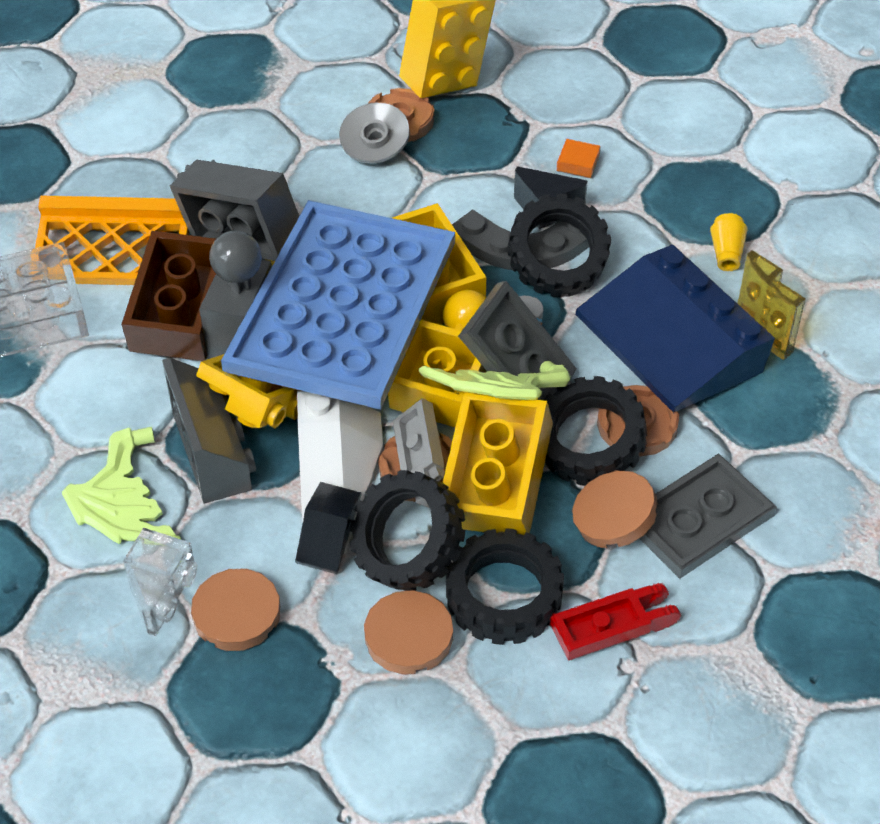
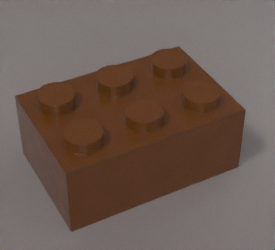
(167, 297)

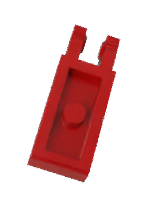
(613, 620)

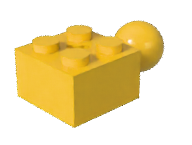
(442, 349)

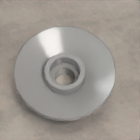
(373, 122)

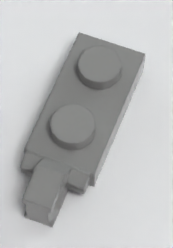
(419, 442)

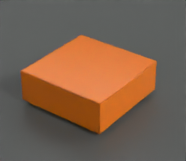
(578, 158)

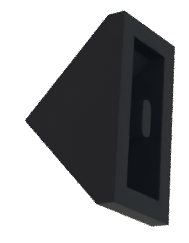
(532, 184)
(326, 527)

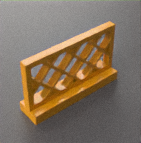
(115, 218)

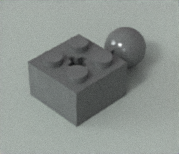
(238, 278)

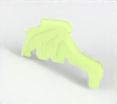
(502, 384)
(112, 500)

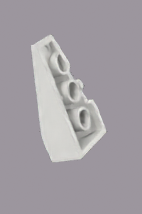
(336, 445)

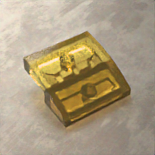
(771, 302)

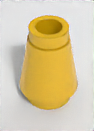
(728, 240)

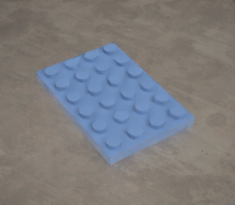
(340, 304)

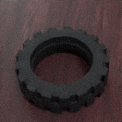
(563, 210)
(603, 395)
(443, 538)
(511, 623)

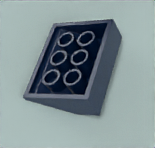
(677, 329)

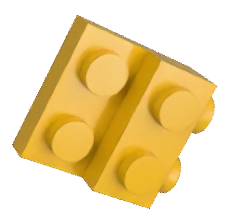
(251, 400)

